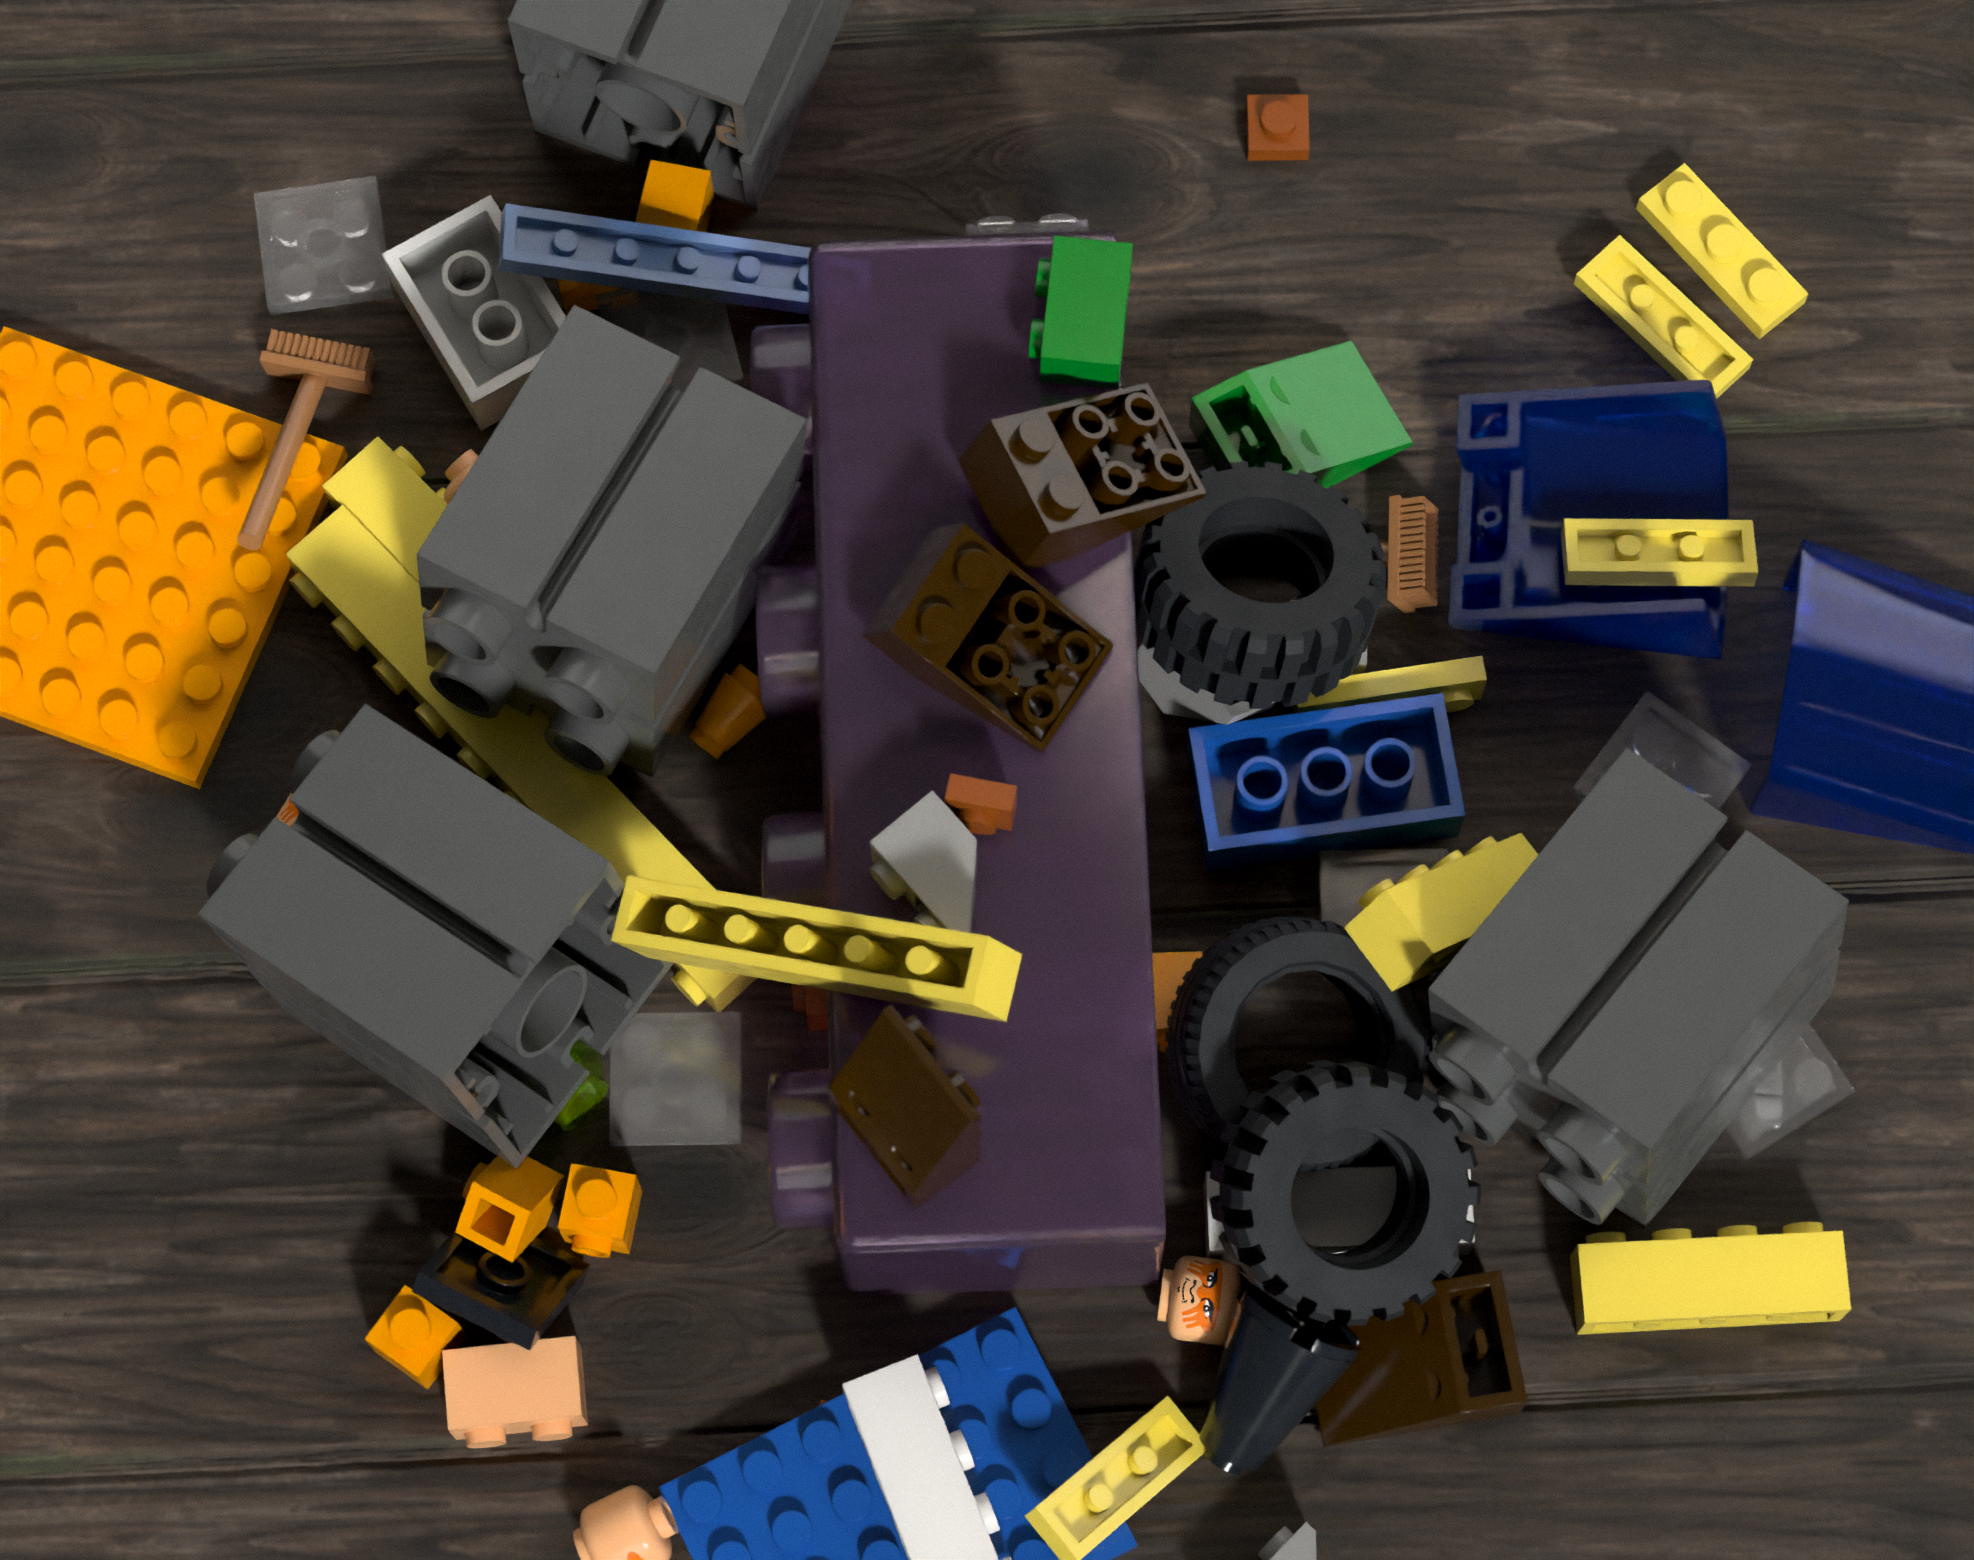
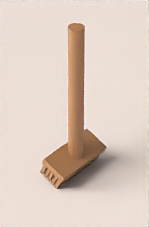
(315, 366)
(1412, 553)

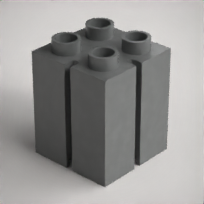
(692, 77)
(608, 545)
(433, 931)
(1632, 992)

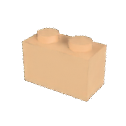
(515, 1391)

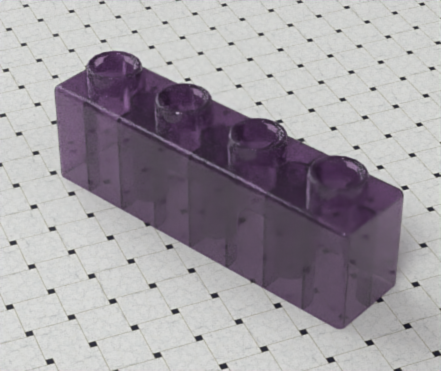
(896, 381)

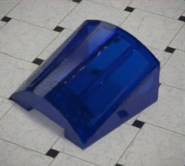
(1585, 457)
(1875, 705)

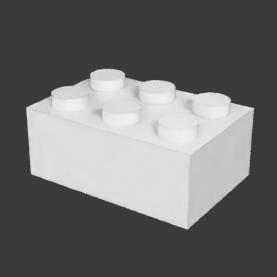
(476, 319)

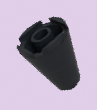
(1269, 1378)

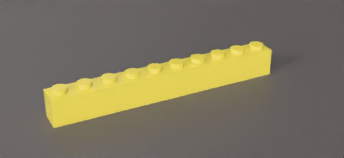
(382, 610)

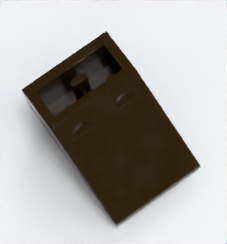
(1078, 474)
(988, 636)
(907, 1108)
(1430, 1366)

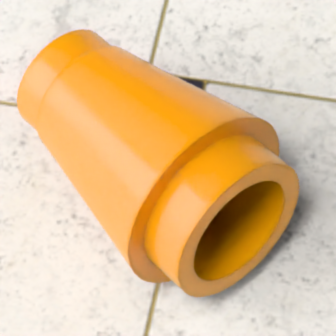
(729, 712)

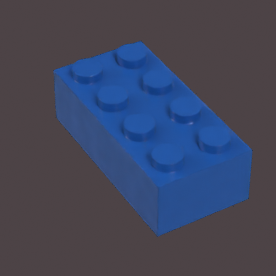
(1324, 782)

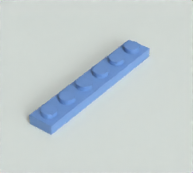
(653, 258)

